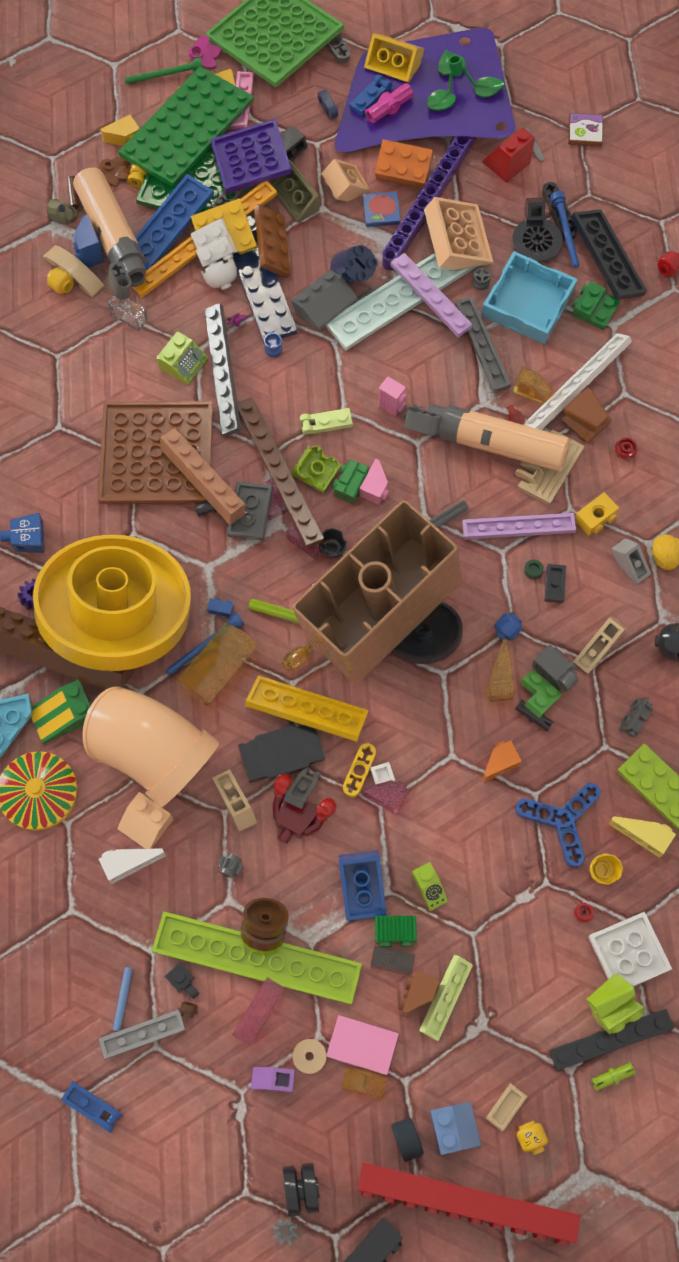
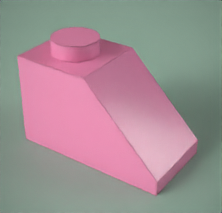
(375, 484)

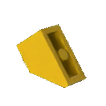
(119, 131)

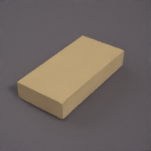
(506, 1107)

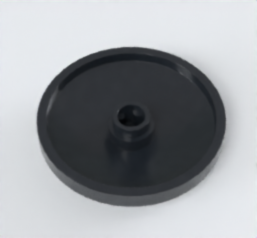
(433, 638)

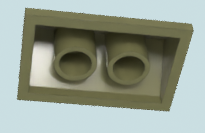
(296, 194)

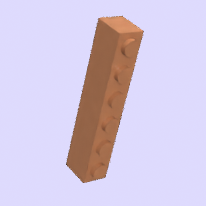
(202, 476)

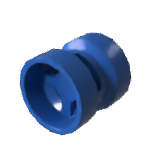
(273, 344)

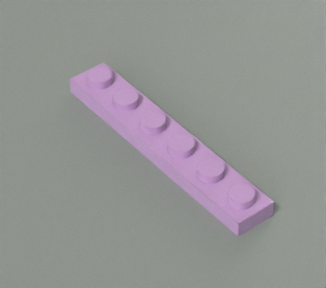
(431, 295)
(518, 526)

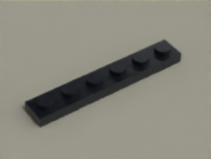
(603, 1042)

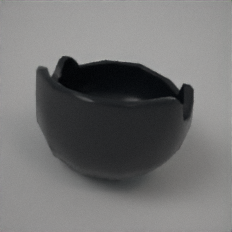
(333, 545)

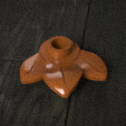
(116, 171)

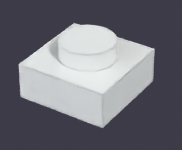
(382, 773)

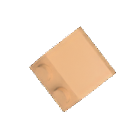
(345, 180)
(144, 821)

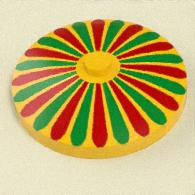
(37, 791)

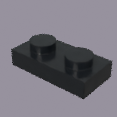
(555, 583)

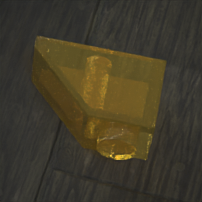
(532, 385)

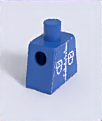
(25, 534)

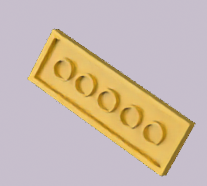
(307, 708)

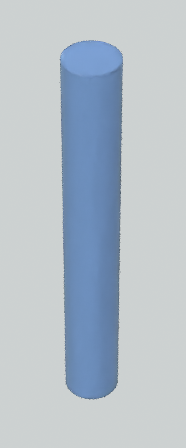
(122, 999)

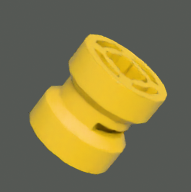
(136, 177)

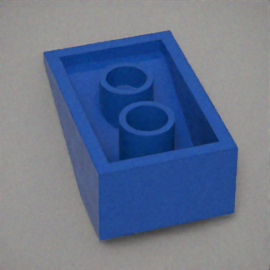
(362, 885)

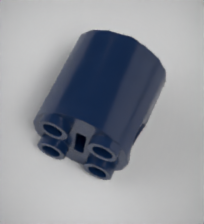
(354, 264)

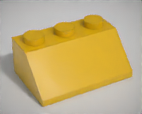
(393, 57)

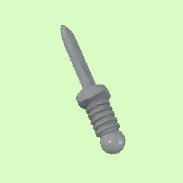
(536, 149)

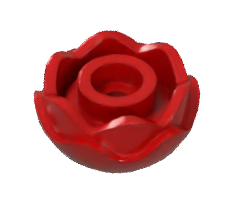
(627, 443)

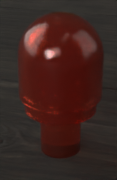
(515, 415)

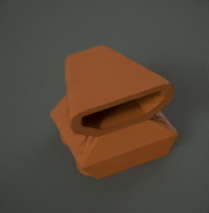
(586, 416)

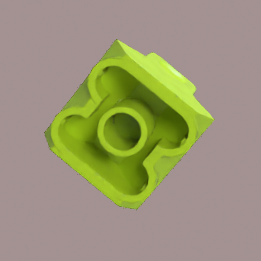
(615, 1004)

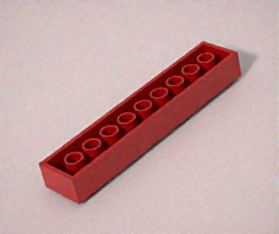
(469, 1202)

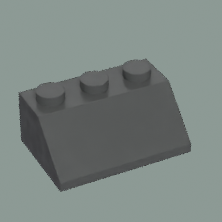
(324, 300)

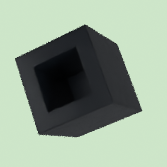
(535, 208)

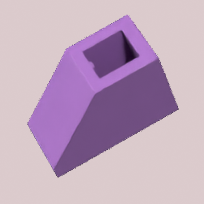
(273, 1079)

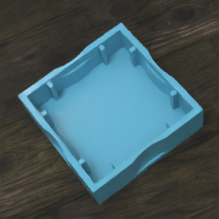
(529, 297)

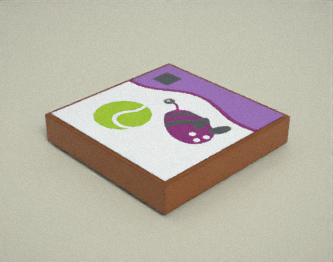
(585, 129)

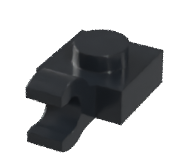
(182, 979)

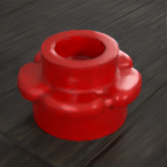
(584, 907)

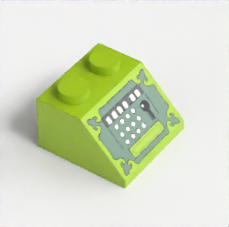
(181, 358)

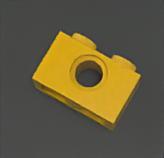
(601, 505)

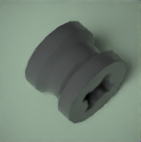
(483, 274)

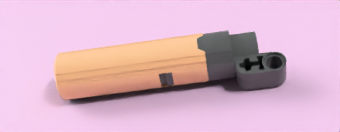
(113, 231)
(491, 434)

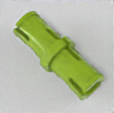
(613, 1076)

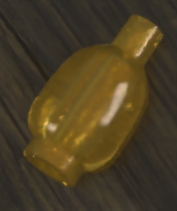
(296, 657)

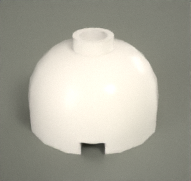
(220, 274)

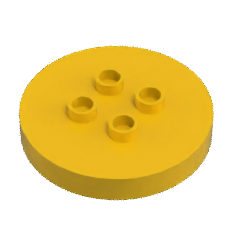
(112, 602)

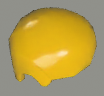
(606, 869)

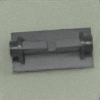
(641, 709)

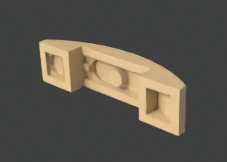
(81, 273)

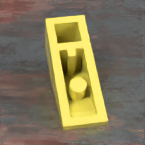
(647, 834)

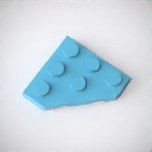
(13, 717)

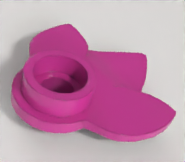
(207, 52)

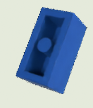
(220, 608)

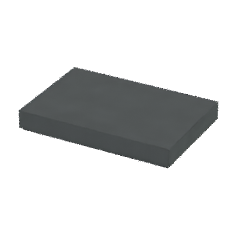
(257, 507)

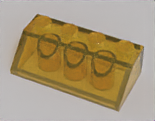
(217, 663)

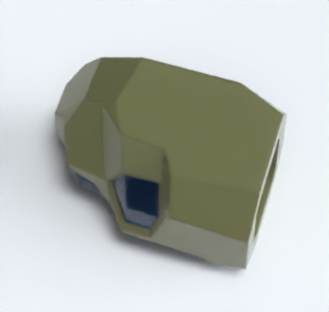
(61, 212)

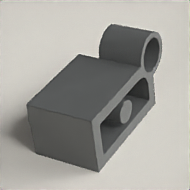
(556, 668)

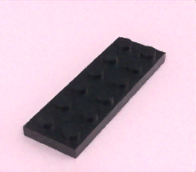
(608, 254)

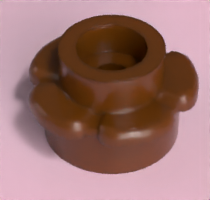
(188, 1009)

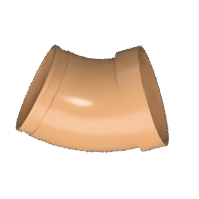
(146, 742)

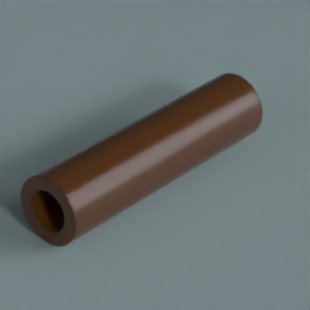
(72, 193)

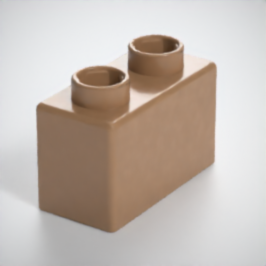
(379, 591)

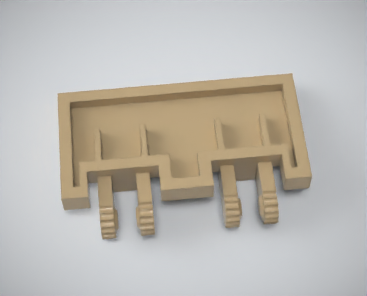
(546, 482)

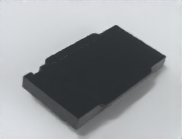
(281, 752)

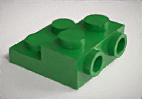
(595, 305)

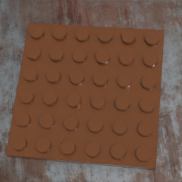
(131, 457)

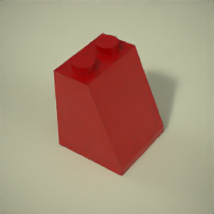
(511, 155)

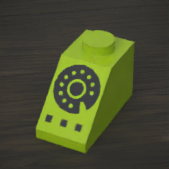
(429, 886)

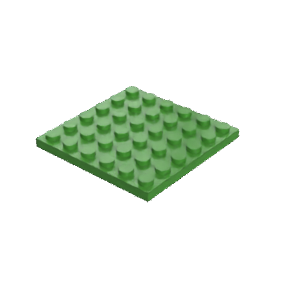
(274, 35)

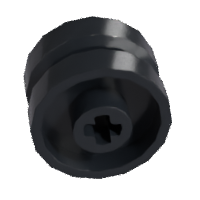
(301, 1189)

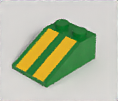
(61, 712)

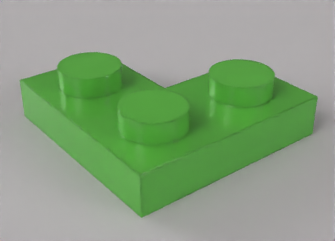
(543, 693)

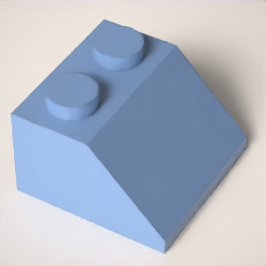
(455, 1128)

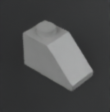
(631, 560)

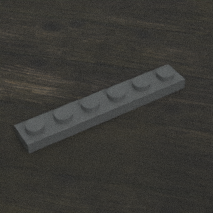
(483, 346)

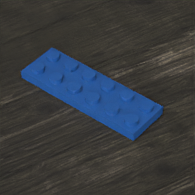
(172, 219)

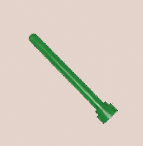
(164, 72)

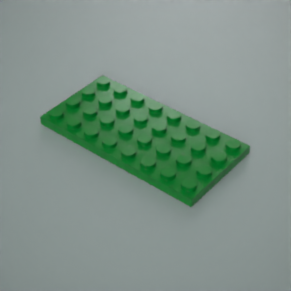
(184, 125)

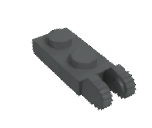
(302, 788)

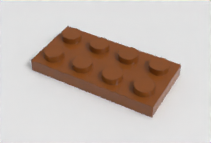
(272, 241)

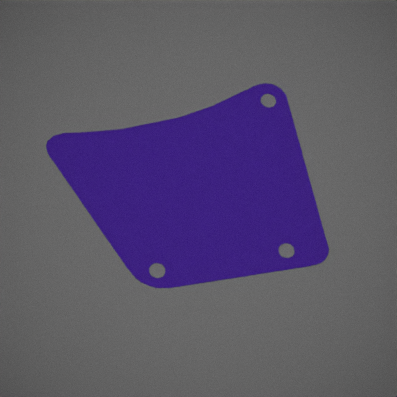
(466, 117)

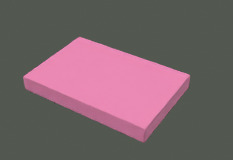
(362, 1045)

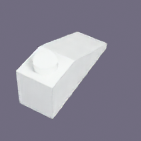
(125, 862)

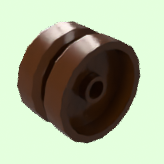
(264, 924)

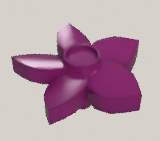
(237, 318)

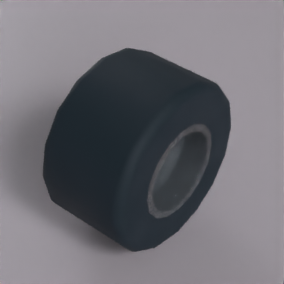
(407, 1139)

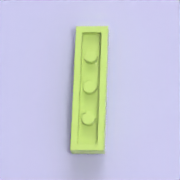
(446, 997)

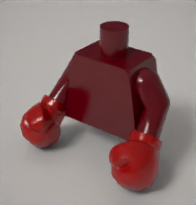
(294, 819)

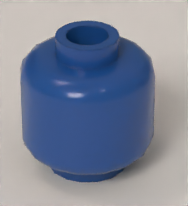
(508, 626)

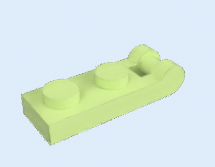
(326, 421)

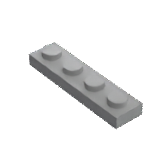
(142, 1034)

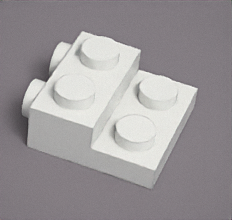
(213, 243)

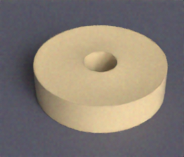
(309, 1046)

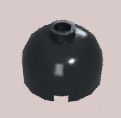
(668, 642)

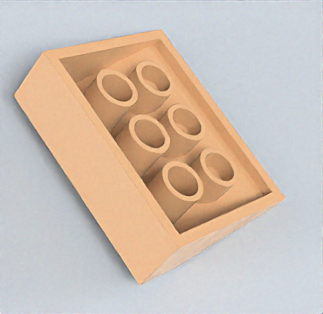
(457, 234)

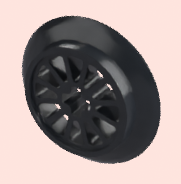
(523, 239)

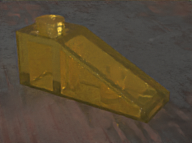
(500, 683)

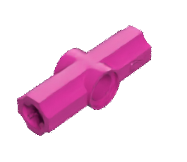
(389, 103)

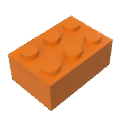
(403, 164)

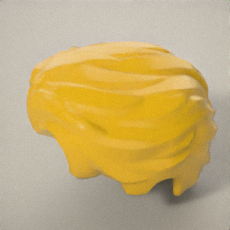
(666, 551)

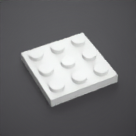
(630, 950)

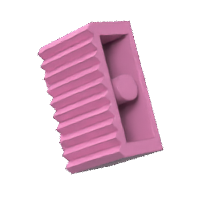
(392, 396)

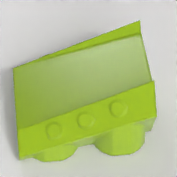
(315, 468)

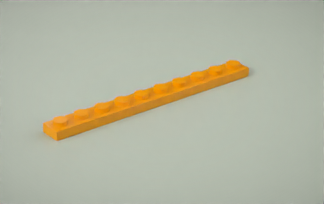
(187, 250)

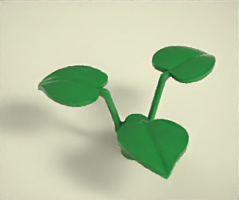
(454, 65)

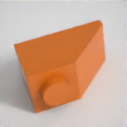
(502, 759)

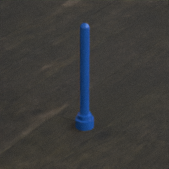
(558, 199)
(234, 620)

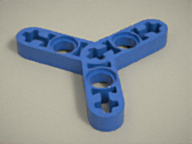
(569, 826)

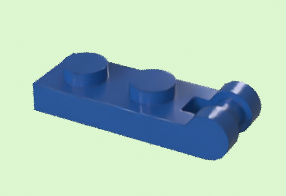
(370, 95)
(90, 1106)

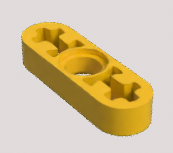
(360, 755)

